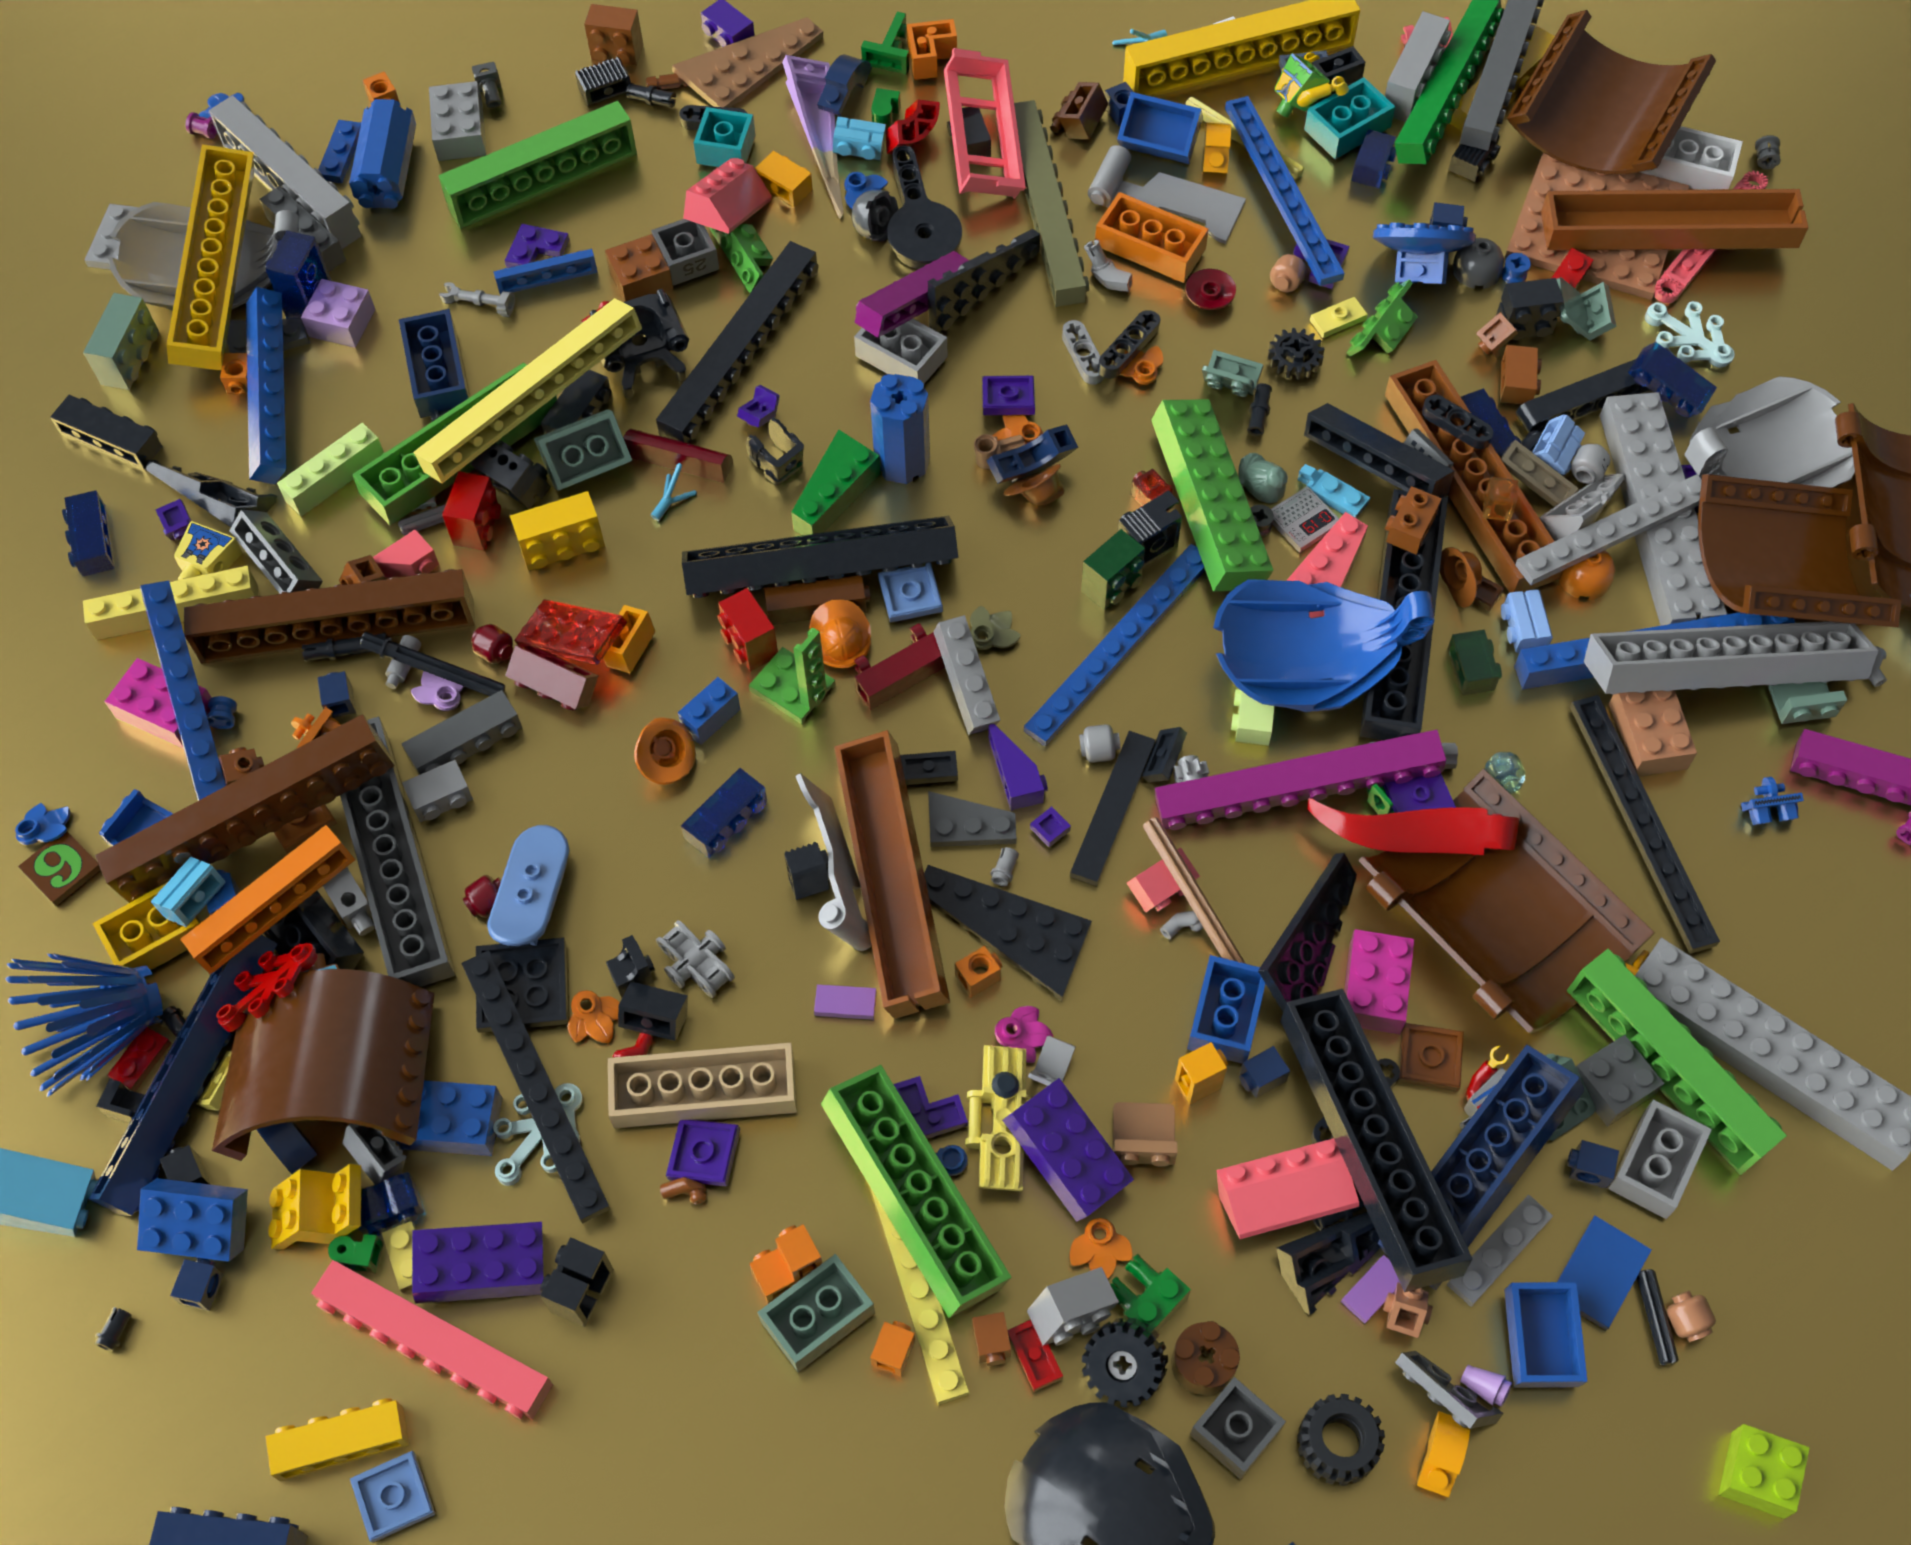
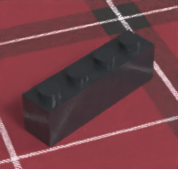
(106, 431)

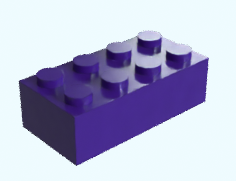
(1068, 1150)
(477, 1262)

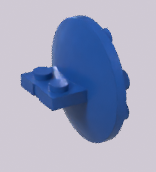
(1423, 249)

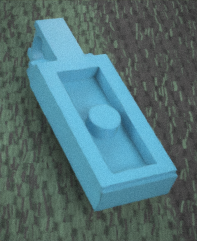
(1333, 491)

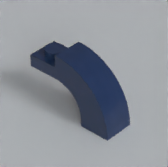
(840, 80)
(1033, 456)
(288, 1144)

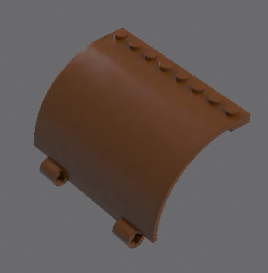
(1884, 498)
(1511, 917)

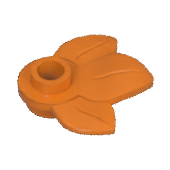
(1144, 363)
(1018, 425)
(594, 1021)
(1100, 1252)

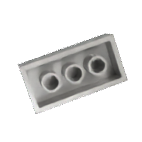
(1417, 63)

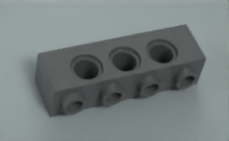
(273, 552)

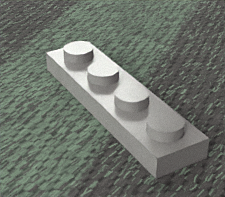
(1500, 1249)

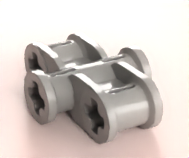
(695, 959)

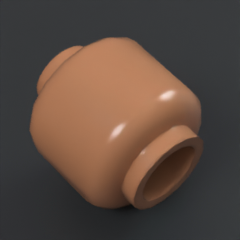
(1288, 273)
(1691, 1316)

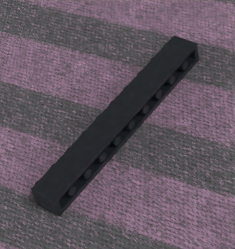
(737, 344)

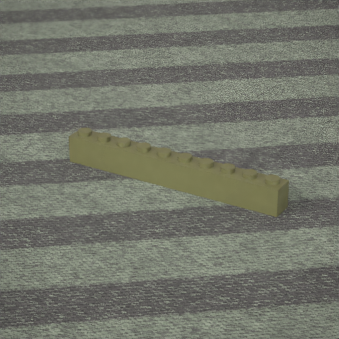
(1049, 210)

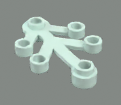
(1716, 352)
(534, 1137)

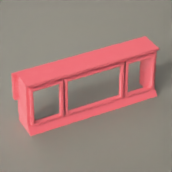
(972, 64)

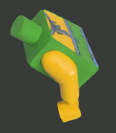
(1304, 84)

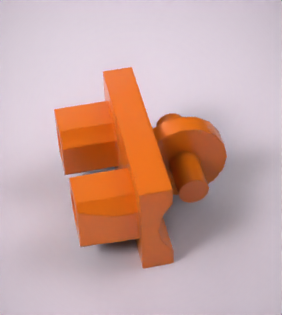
(322, 725)

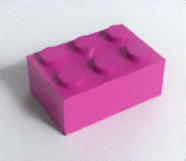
(145, 703)
(1379, 979)

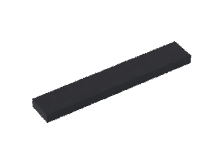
(1112, 808)

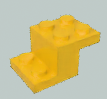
(315, 1206)

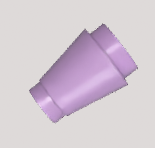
(1487, 1384)

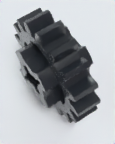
(1295, 353)

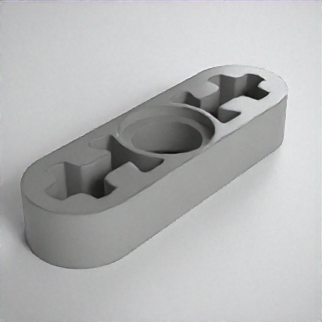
(1084, 342)

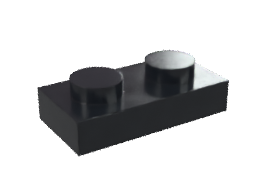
(1164, 754)
(930, 767)

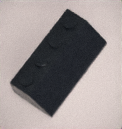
(316, 924)

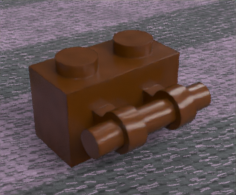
(1080, 111)

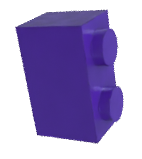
(726, 23)

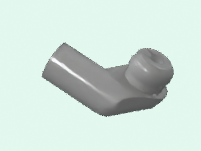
(1877, 677)
(1179, 921)

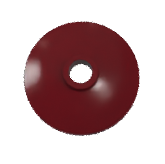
(1210, 289)

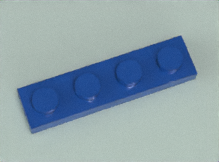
(546, 271)

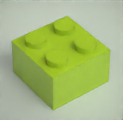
(1764, 1471)

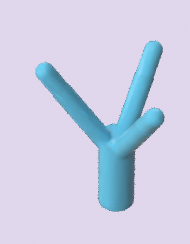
(1142, 37)
(666, 500)

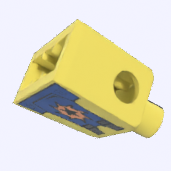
(205, 551)

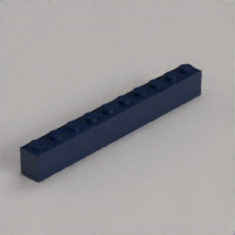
(175, 1086)

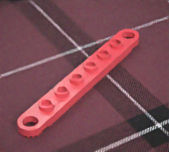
(1691, 261)

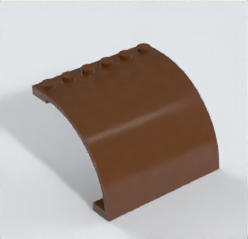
(1602, 106)
(1783, 551)
(329, 1051)

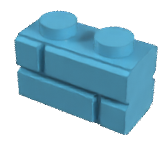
(859, 138)
(188, 891)

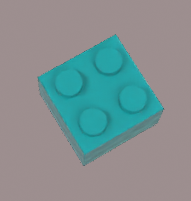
(723, 136)

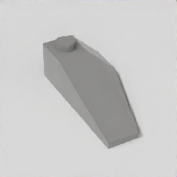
(1582, 507)

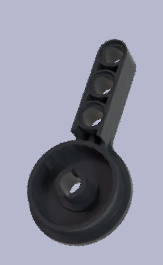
(919, 216)

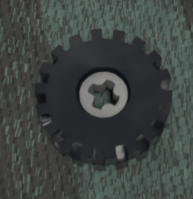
(1139, 1348)

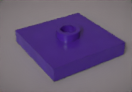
(1008, 395)
(1419, 794)
(703, 1152)

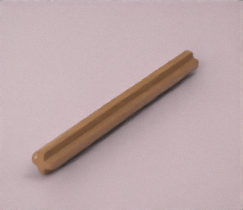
(1191, 890)

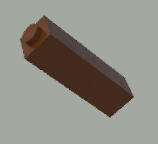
(800, 600)

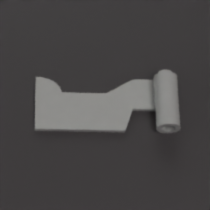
(1169, 193)
(841, 914)

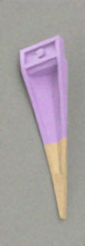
(805, 86)

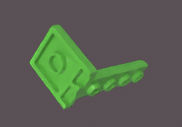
(795, 680)

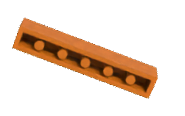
(267, 900)

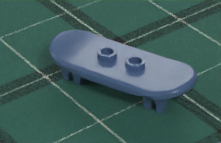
(529, 886)

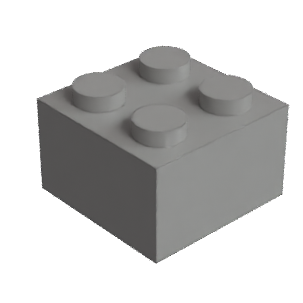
(1072, 1307)

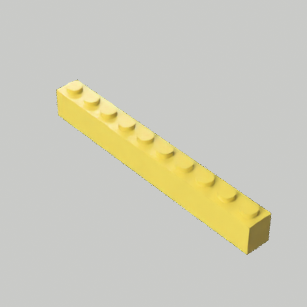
(527, 390)

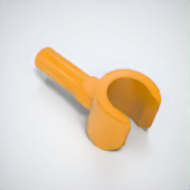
(1638, 962)

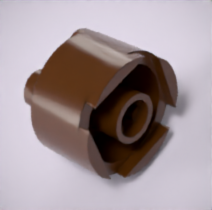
(1212, 1341)

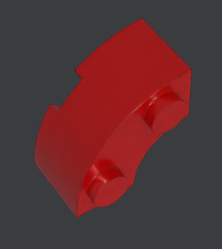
(918, 122)

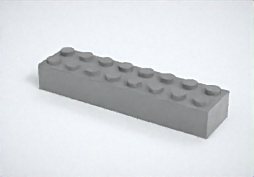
(280, 166)

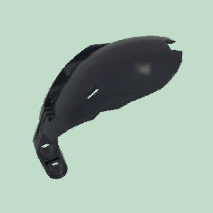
(1086, 1484)

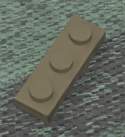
(1537, 474)

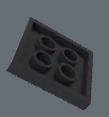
(534, 980)

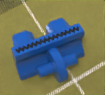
(1760, 808)

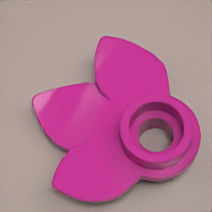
(1028, 1031)

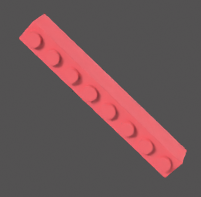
(433, 1340)

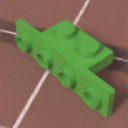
(745, 253)
(1388, 323)

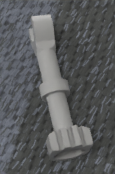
(504, 302)

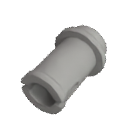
(1002, 872)

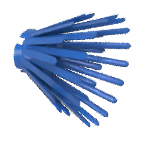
(117, 1008)

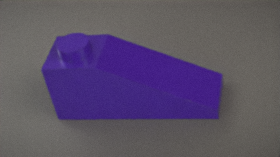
(1017, 772)

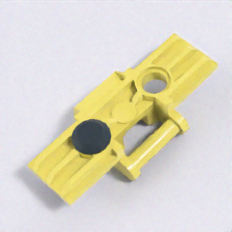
(1005, 1091)

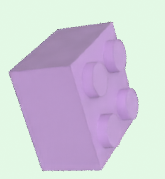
(338, 313)

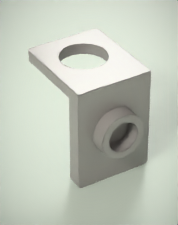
(1052, 1061)

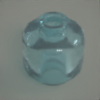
(1507, 770)

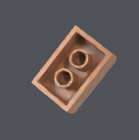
(1653, 731)

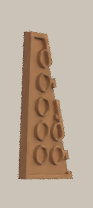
(739, 68)

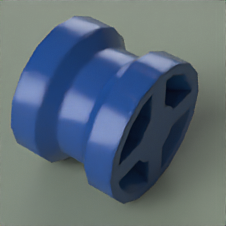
(1516, 268)
(221, 712)

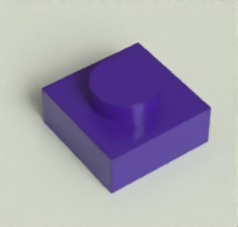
(1050, 826)

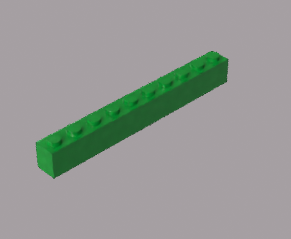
(1448, 82)

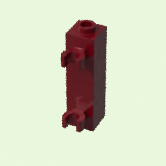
(898, 671)

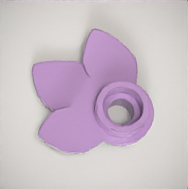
(436, 689)

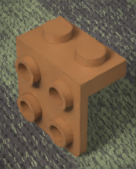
(1144, 1133)

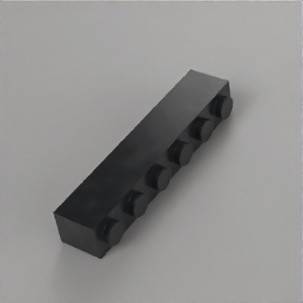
(1377, 451)

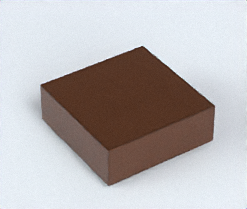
(1488, 594)

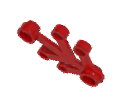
(267, 984)

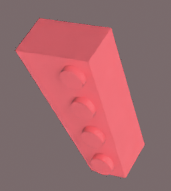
(1333, 555)

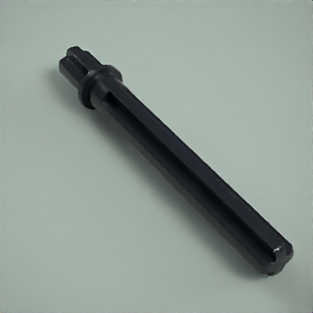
(430, 664)

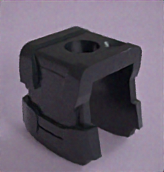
(777, 470)

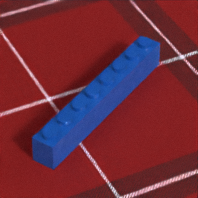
(265, 386)

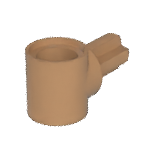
(994, 446)

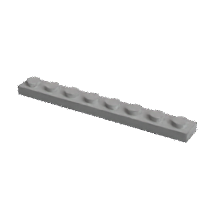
(1610, 531)

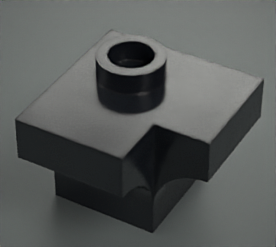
(630, 966)

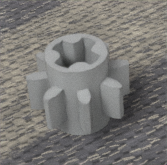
(1190, 769)

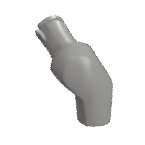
(1105, 270)

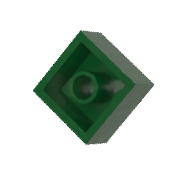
(1113, 569)

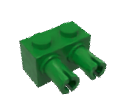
(1161, 1297)

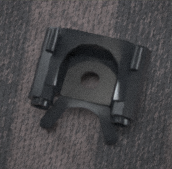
(659, 335)

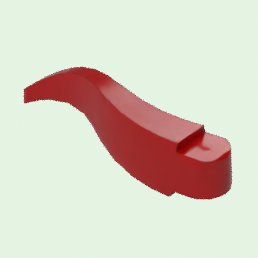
(1423, 831)

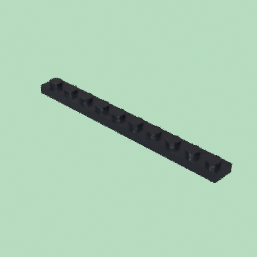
(1644, 825)
(536, 1087)

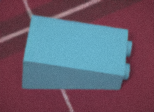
(43, 1193)

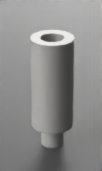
(396, 670)

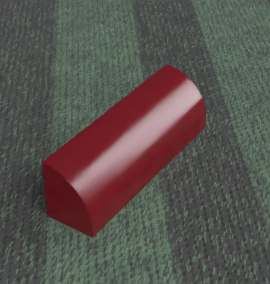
(670, 452)

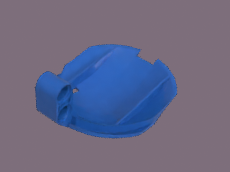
(1314, 662)

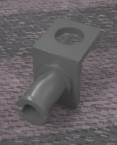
(488, 83)

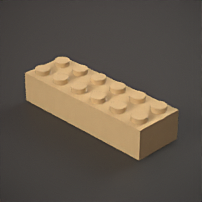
(701, 1085)

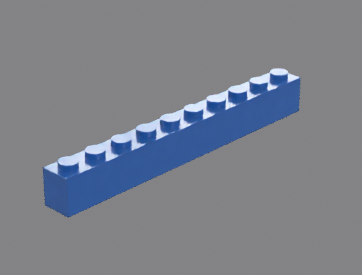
(1565, 660)

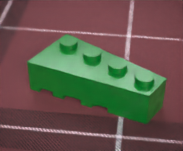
(835, 484)

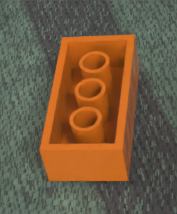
(1151, 237)

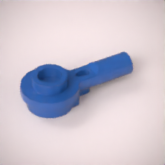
(953, 1159)

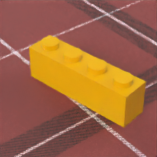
(336, 1440)

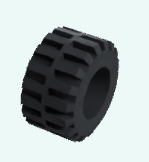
(1355, 1417)

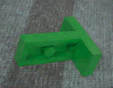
(889, 54)

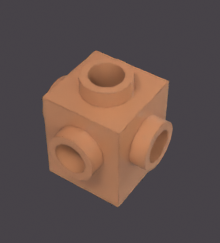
(1407, 1310)

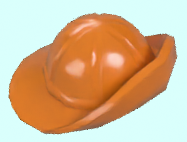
(843, 632)
(665, 751)

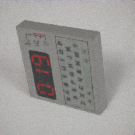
(1303, 519)

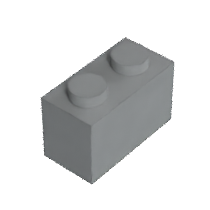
(437, 791)

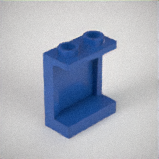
(132, 817)

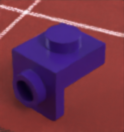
(760, 408)
(174, 519)

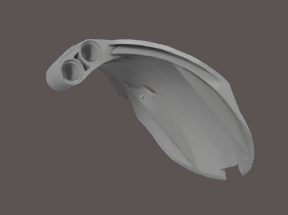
(154, 245)
(1781, 437)

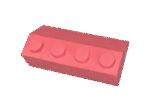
(726, 196)
(1286, 1188)

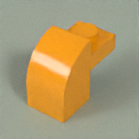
(1216, 147)
(1444, 1455)

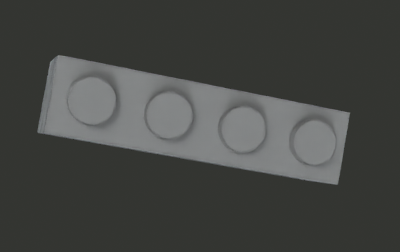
(966, 675)

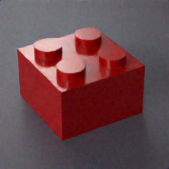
(471, 511)
(747, 629)

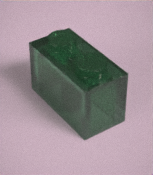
(1474, 662)

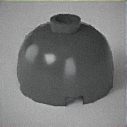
(872, 214)
(1479, 264)

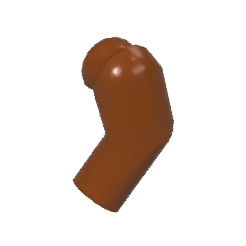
(684, 1186)

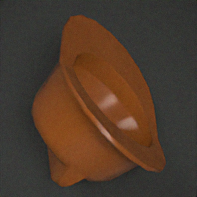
(1040, 488)
(1461, 574)

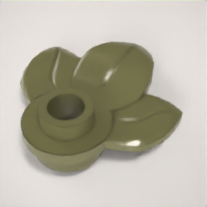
(994, 628)

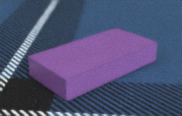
(845, 1002)
(1371, 1290)

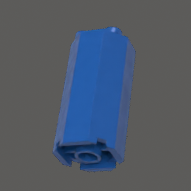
(382, 154)
(901, 427)

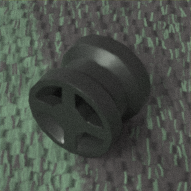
(1265, 519)

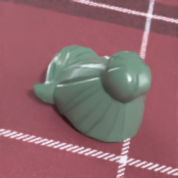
(1262, 478)

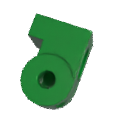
(884, 104)
(355, 1255)

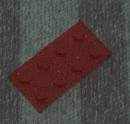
(571, 631)

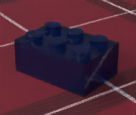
(296, 271)

